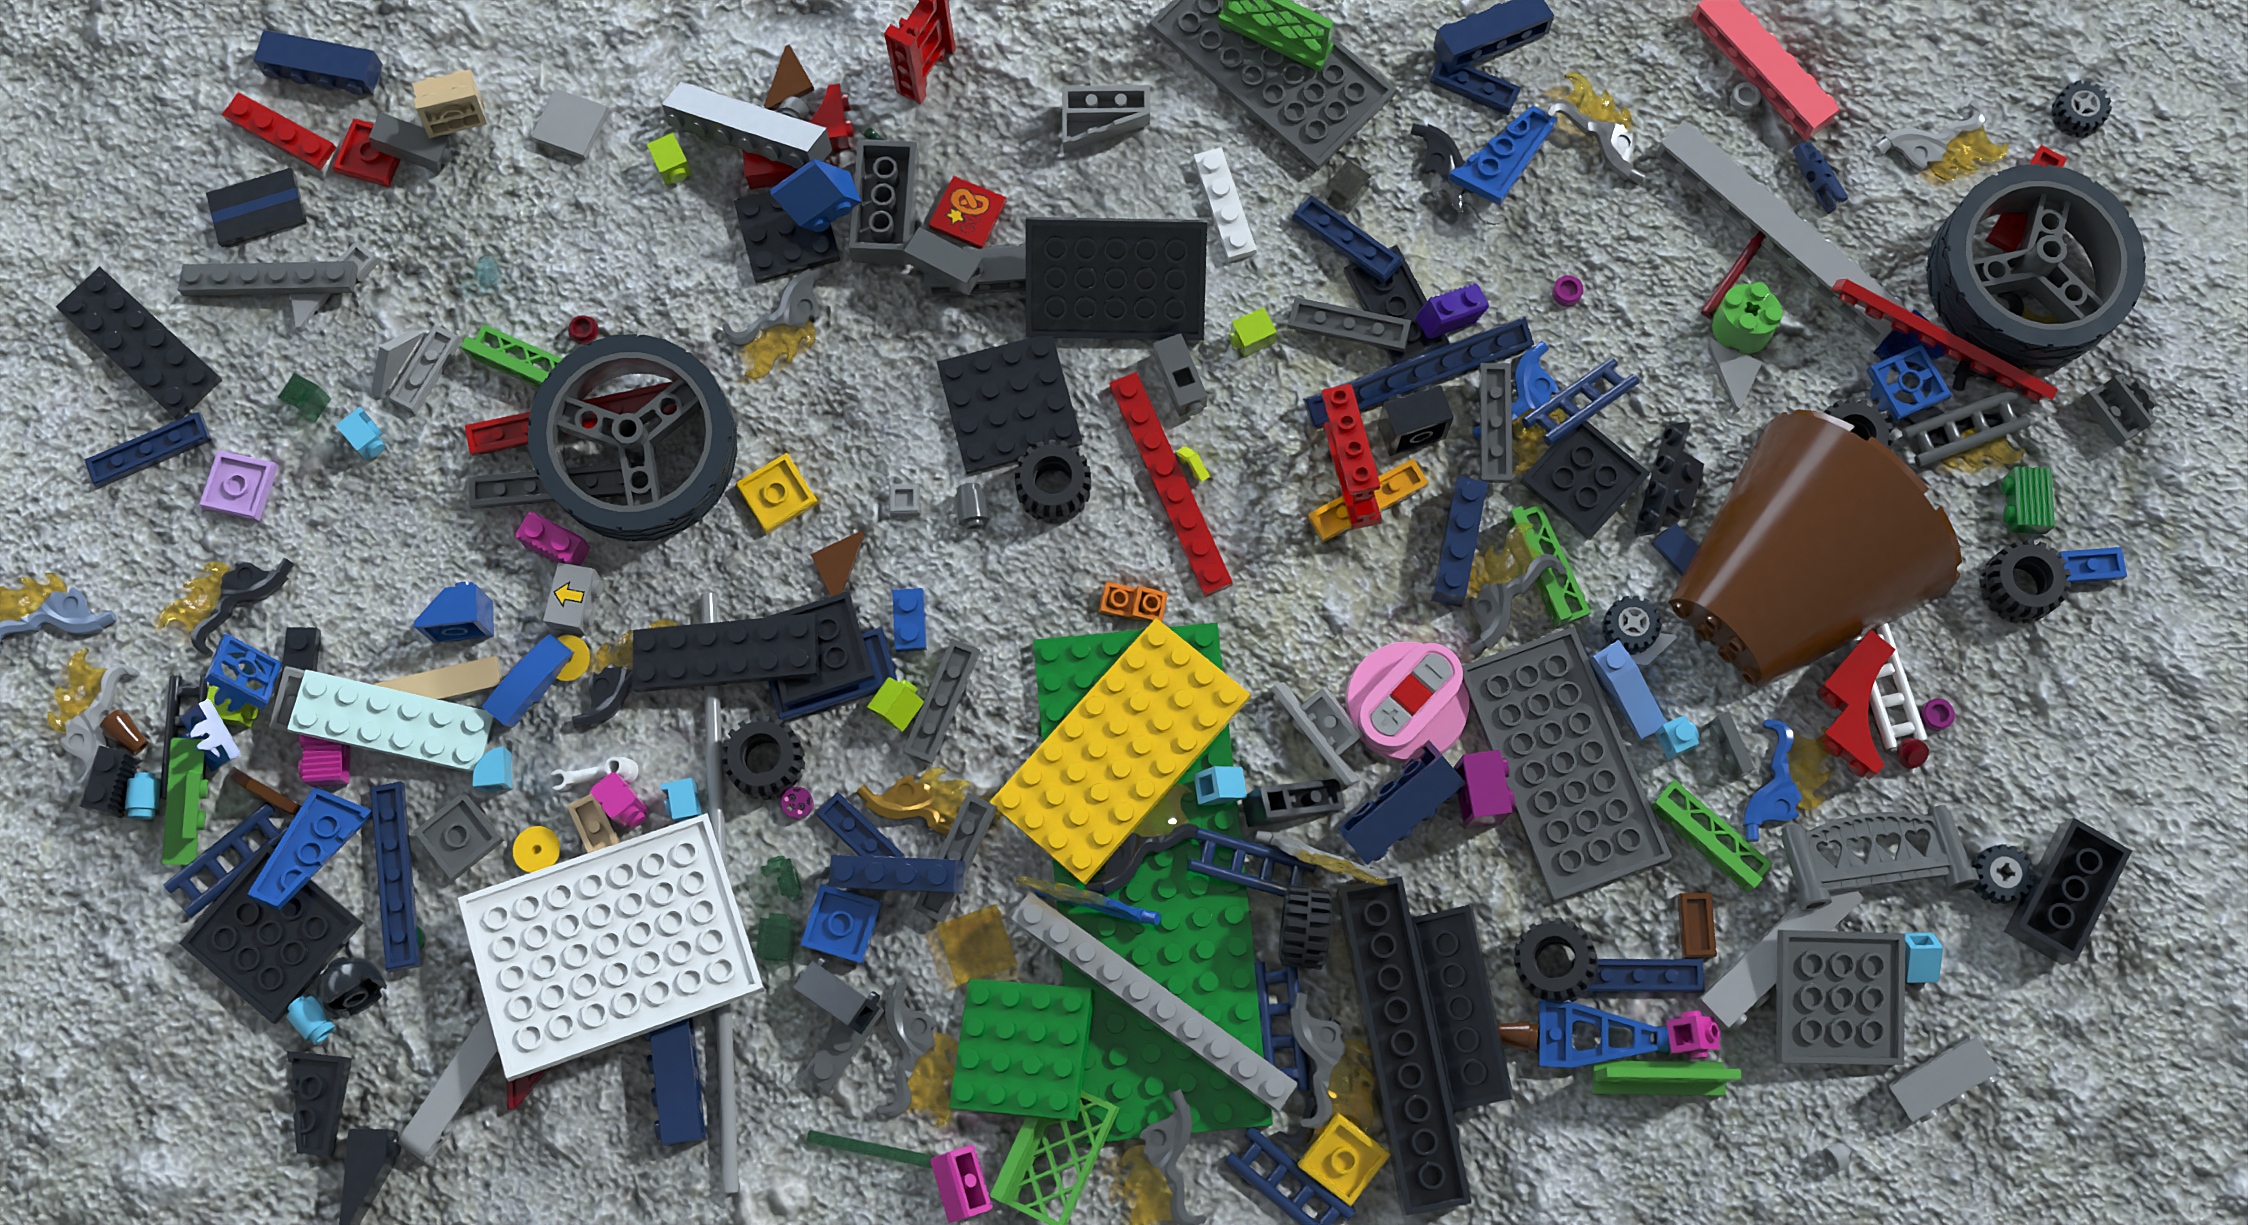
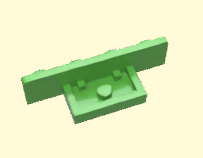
(183, 802)

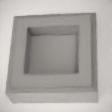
(362, 257)
(904, 499)

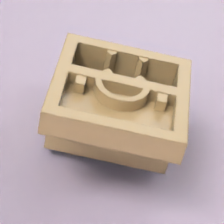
(449, 103)

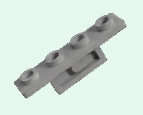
(1326, 727)

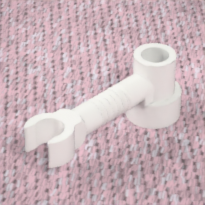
(623, 766)

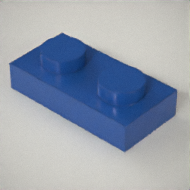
(2094, 564)
(909, 620)

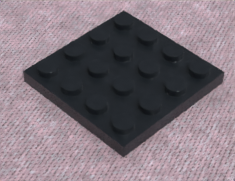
(1008, 401)
(270, 952)

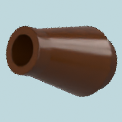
(123, 731)
(1519, 1035)

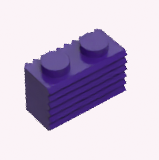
(1452, 310)

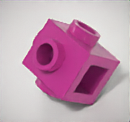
(1693, 1035)

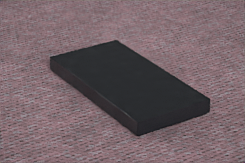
(1396, 298)

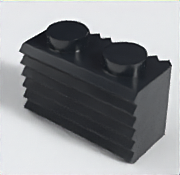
(108, 781)

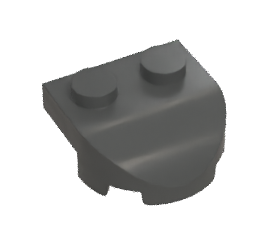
(2121, 407)

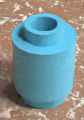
(142, 796)
(310, 1019)

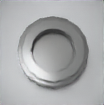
(1745, 97)

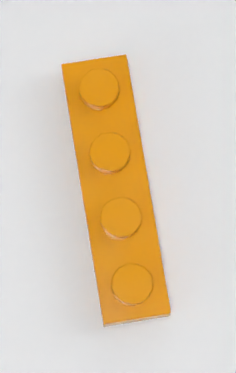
(1394, 487)

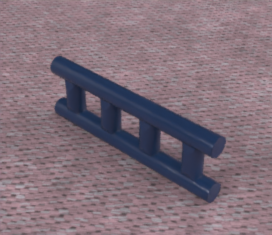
(1576, 415)
(1240, 849)
(208, 860)
(1266, 1011)
(1286, 1165)

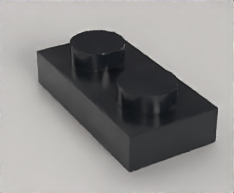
(301, 648)

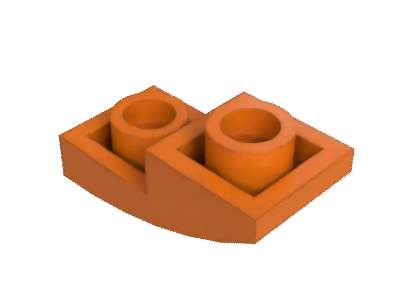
(1132, 603)

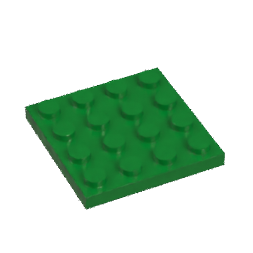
(1022, 1049)

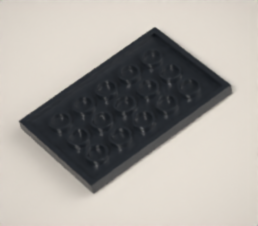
(1115, 278)

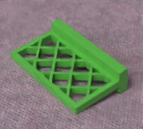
(1284, 33)
(1661, 1078)
(1027, 1148)

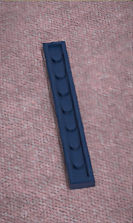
(1430, 367)

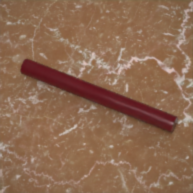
(1733, 275)

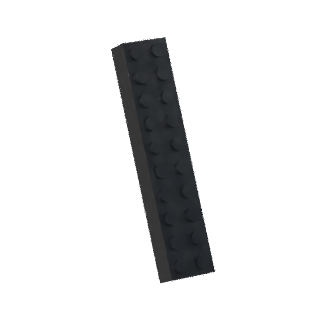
(1403, 1047)

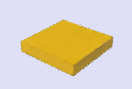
(776, 493)
(1343, 1159)

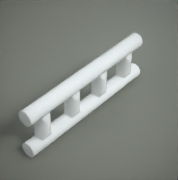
(1904, 696)

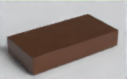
(1696, 925)

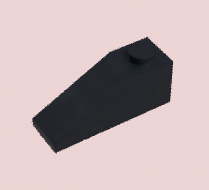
(1292, 802)
(367, 1165)

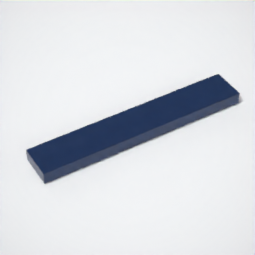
(395, 877)

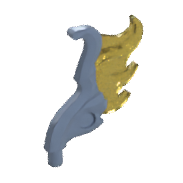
(42, 604)

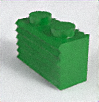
(2028, 500)

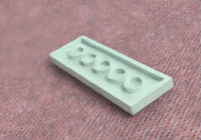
(390, 721)

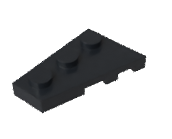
(319, 1095)

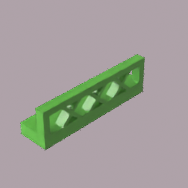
(505, 363)
(1546, 583)
(1706, 841)

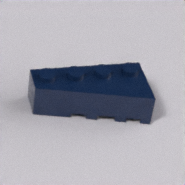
(1402, 804)

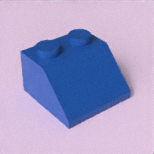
(817, 195)
(457, 615)

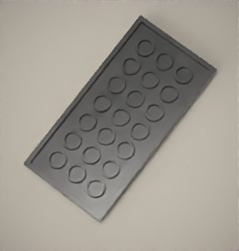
(1299, 105)
(1565, 764)

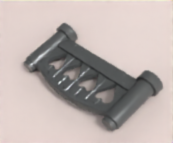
(1818, 877)

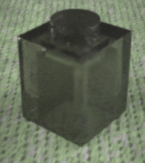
(1347, 187)

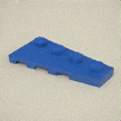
(1505, 157)
(309, 843)

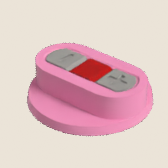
(1408, 697)

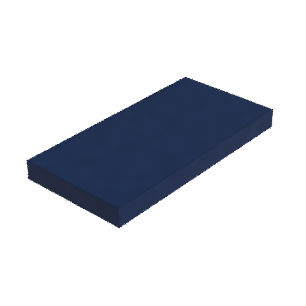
(882, 668)

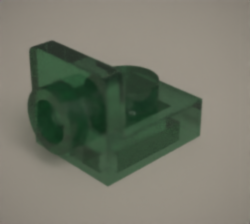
(790, 882)

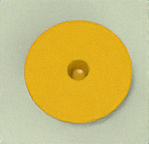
(578, 662)
(536, 849)

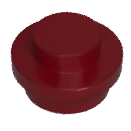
(583, 329)
(1912, 753)

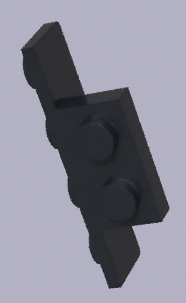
(1671, 483)

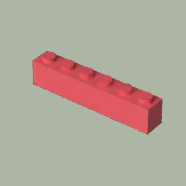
(1766, 65)

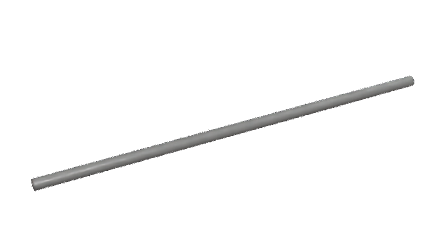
(724, 1028)

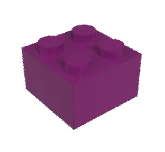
(1485, 795)

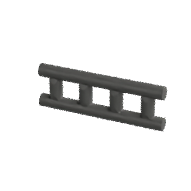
(1957, 443)

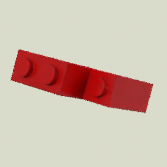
(763, 172)
(1850, 692)

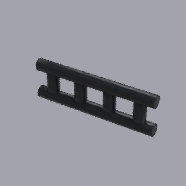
(173, 721)

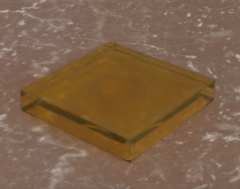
(976, 945)

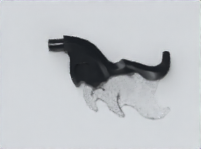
(1441, 159)

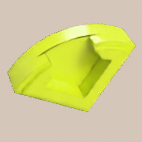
(1192, 458)

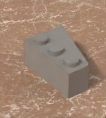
(1102, 112)
(1945, 1079)

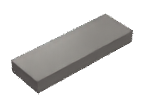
(425, 369)

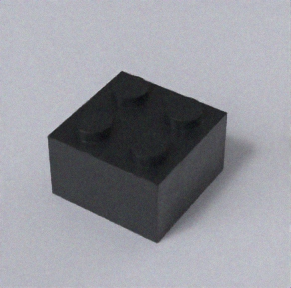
(1415, 419)

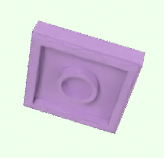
(238, 486)

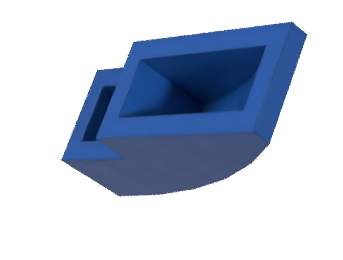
(528, 681)

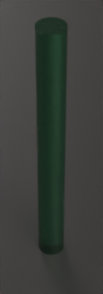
(869, 1148)

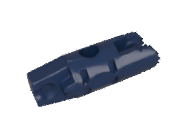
(1819, 176)

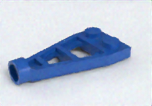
(1555, 1036)

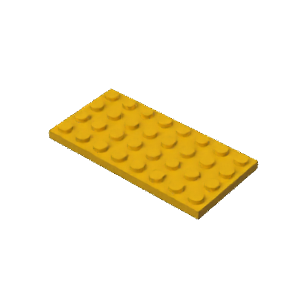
(1120, 750)

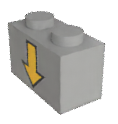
(573, 599)

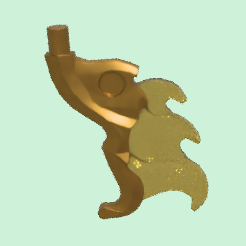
(928, 799)

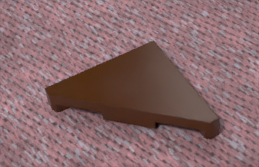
(788, 81)
(837, 562)
(263, 791)

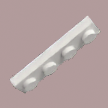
(1225, 204)

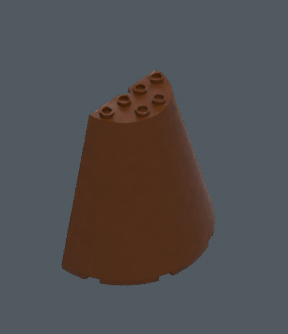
(1814, 549)

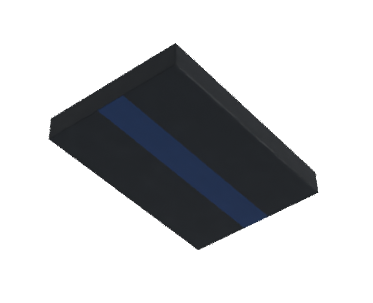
(256, 207)

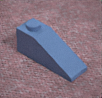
(1627, 689)

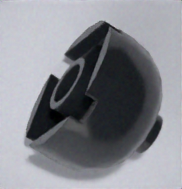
(349, 986)

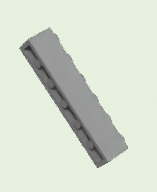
(1756, 970)

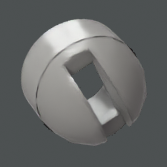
(1837, 1157)

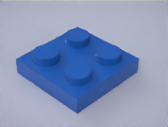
(841, 924)

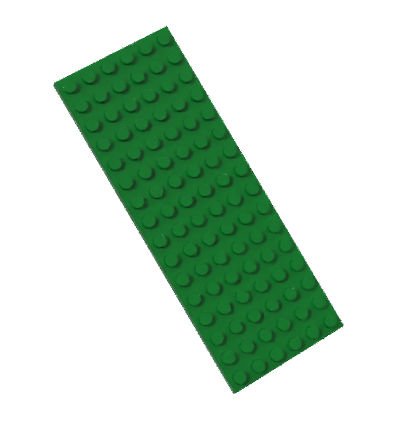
(1195, 952)

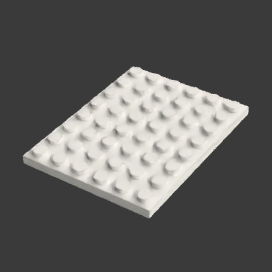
(609, 946)

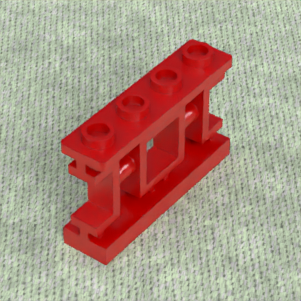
(919, 45)
(1351, 456)

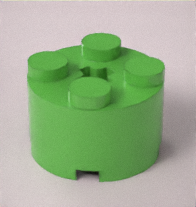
(1747, 318)

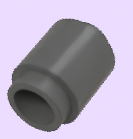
(794, 108)
(971, 506)

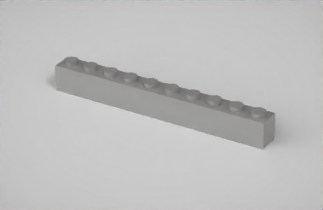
(1787, 236)
(1154, 1002)

